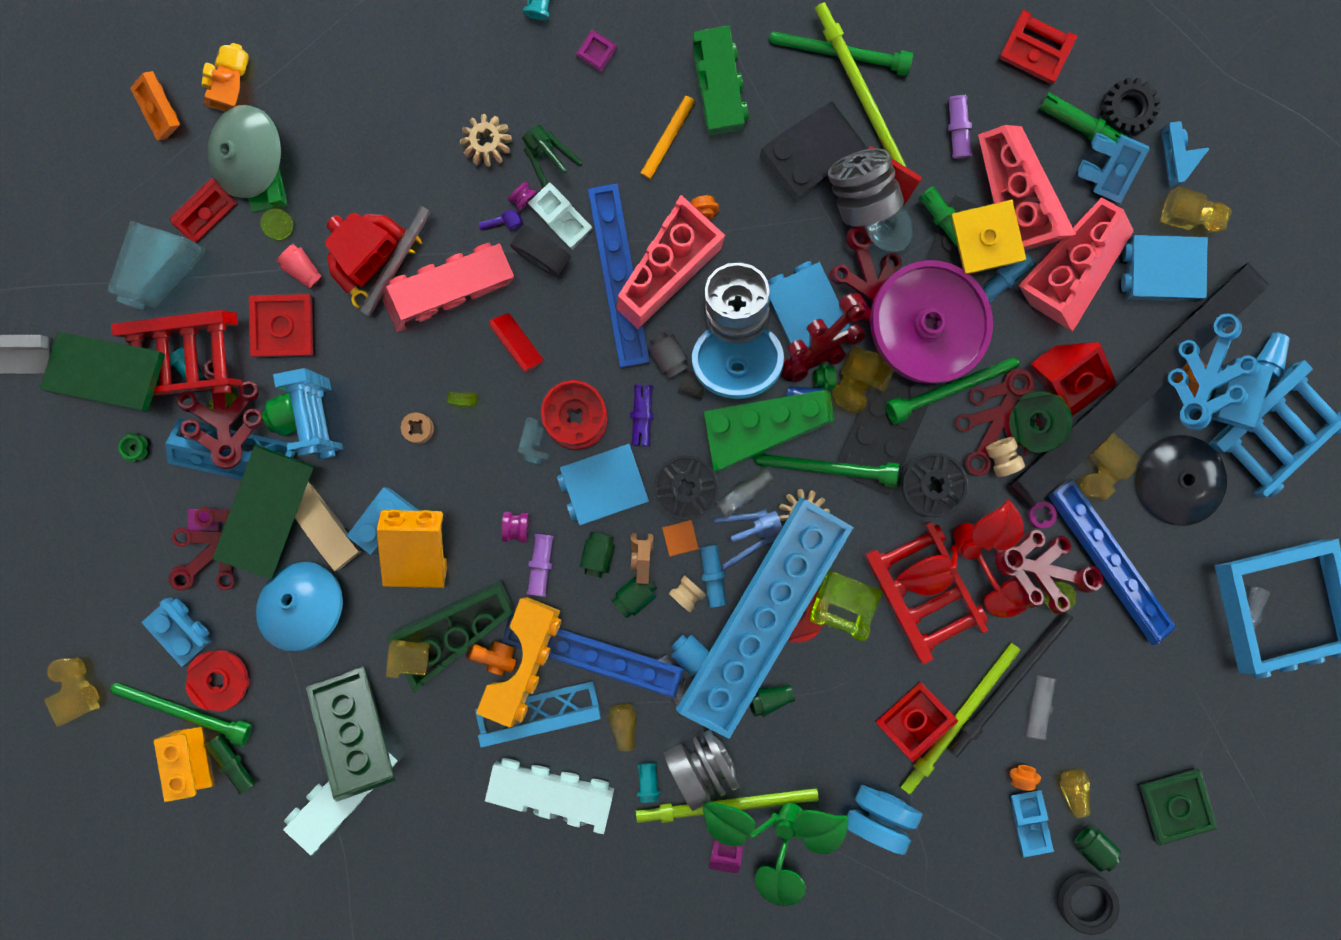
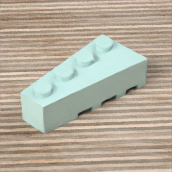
(550, 794)
(321, 816)

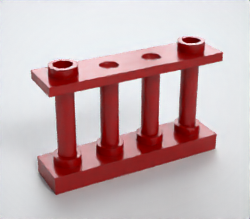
(188, 326)
(910, 617)

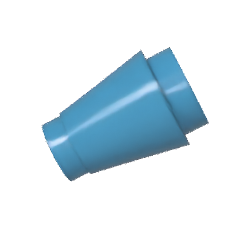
(1275, 354)

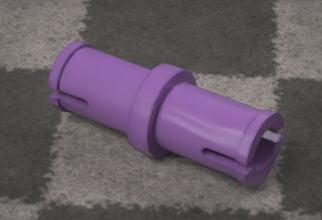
(960, 126)
(540, 565)

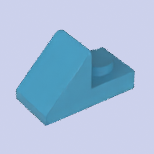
(1178, 160)

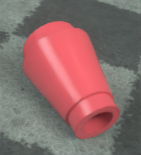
(299, 266)

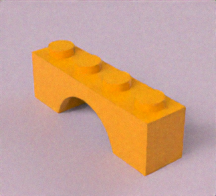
(534, 626)

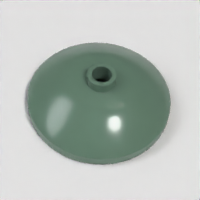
(244, 151)

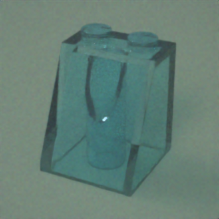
(151, 265)

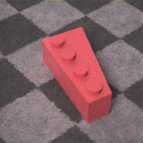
(1019, 177)
(670, 261)
(1078, 265)
(446, 284)

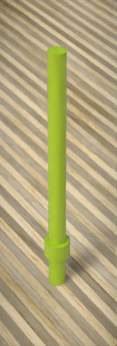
(833, 34)
(924, 765)
(667, 812)

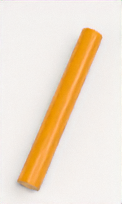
(667, 137)

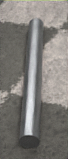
(395, 260)

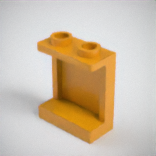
(411, 548)
(183, 763)

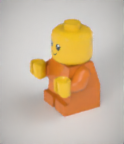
(224, 81)

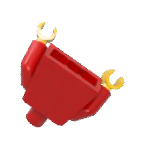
(360, 248)

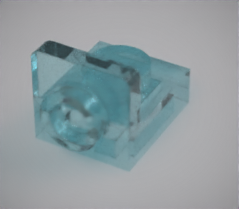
(532, 435)

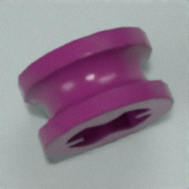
(522, 196)
(1043, 523)

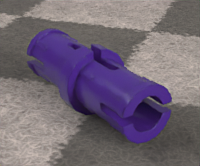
(642, 415)

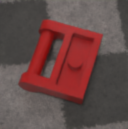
(1033, 54)

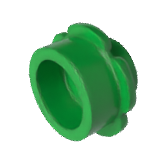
(825, 377)
(127, 441)

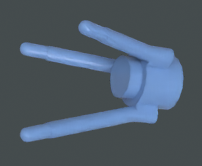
(766, 526)

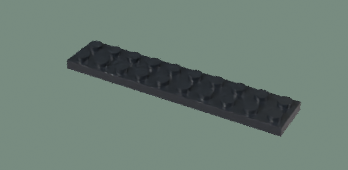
(873, 435)

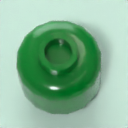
(279, 415)

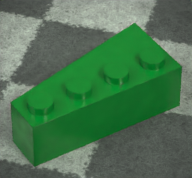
(756, 427)

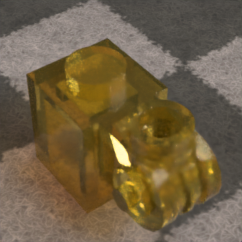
(1190, 208)
(861, 371)
(1114, 463)
(76, 694)

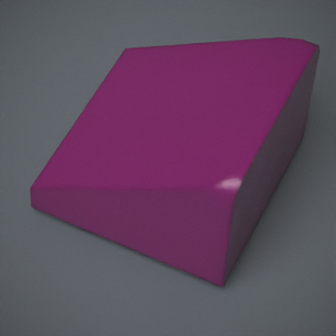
(725, 857)

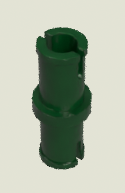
(229, 764)

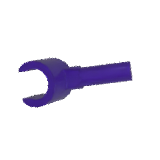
(510, 218)

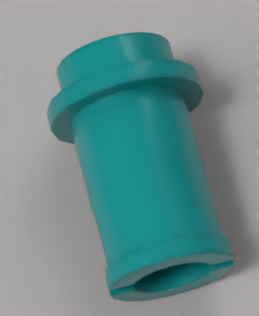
(177, 360)
(648, 783)

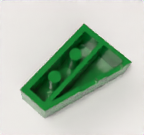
(719, 80)

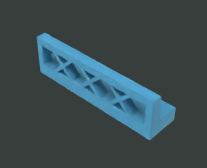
(195, 456)
(546, 723)

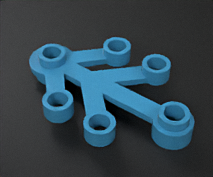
(1211, 377)

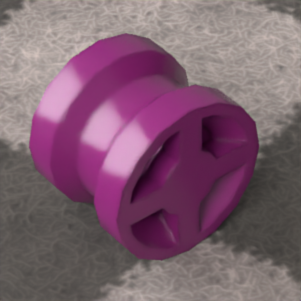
(515, 527)

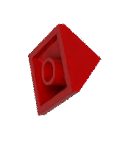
(916, 722)

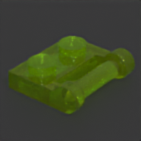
(850, 596)

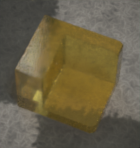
(407, 658)

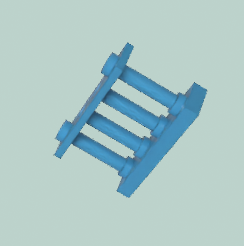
(1292, 379)
(306, 392)

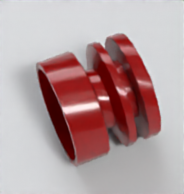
(574, 397)

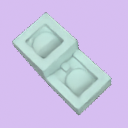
(560, 216)

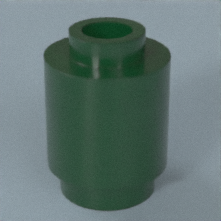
(597, 554)
(634, 597)
(1098, 849)

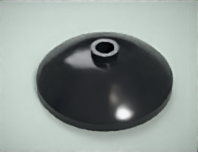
(1162, 486)

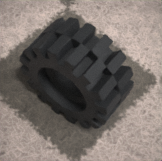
(1142, 94)

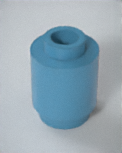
(689, 654)

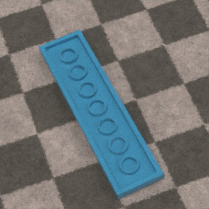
(764, 618)

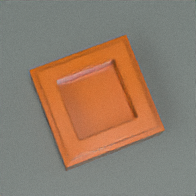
(680, 538)

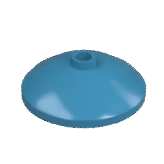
(716, 361)
(309, 616)

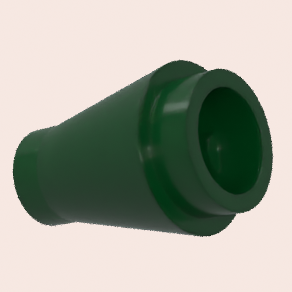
(771, 699)

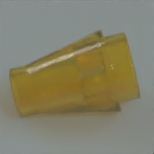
(623, 725)
(1077, 792)

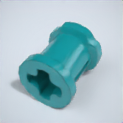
(537, 9)

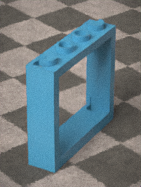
(1239, 616)

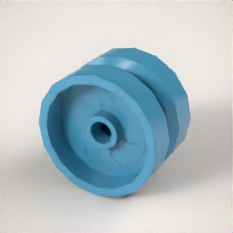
(883, 817)

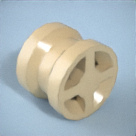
(687, 594)

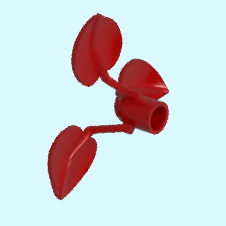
(998, 530)

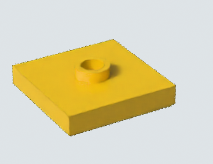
(988, 237)

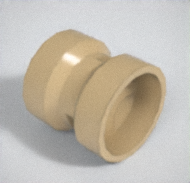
(1005, 457)

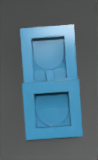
(1031, 823)

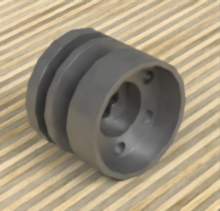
(866, 187)
(738, 289)
(701, 769)

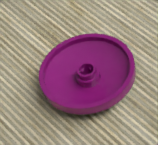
(931, 322)

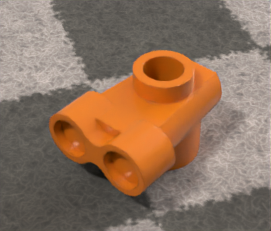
(497, 659)

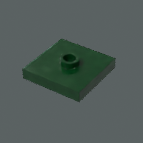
(1178, 807)

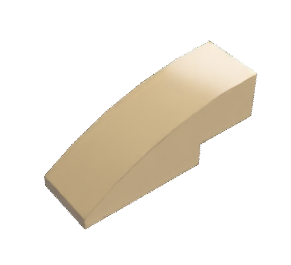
(325, 530)

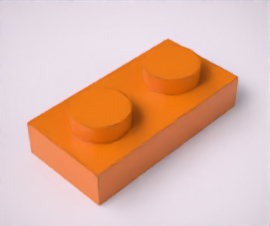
(155, 106)

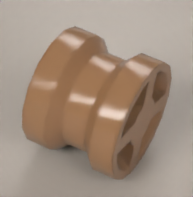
(421, 431)

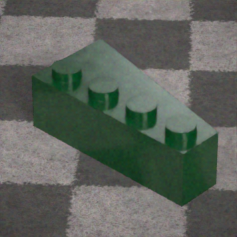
(455, 628)

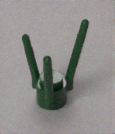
(540, 143)

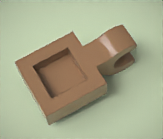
(641, 557)

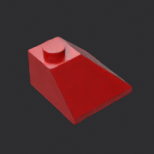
(1075, 372)

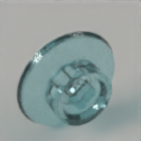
(900, 234)

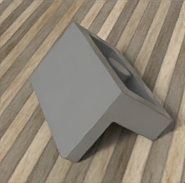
(24, 354)

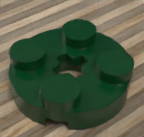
(1057, 427)

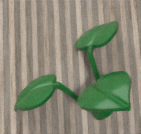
(819, 830)

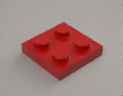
(281, 325)

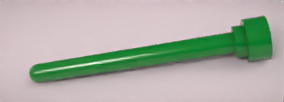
(898, 62)
(900, 409)
(885, 474)
(236, 732)

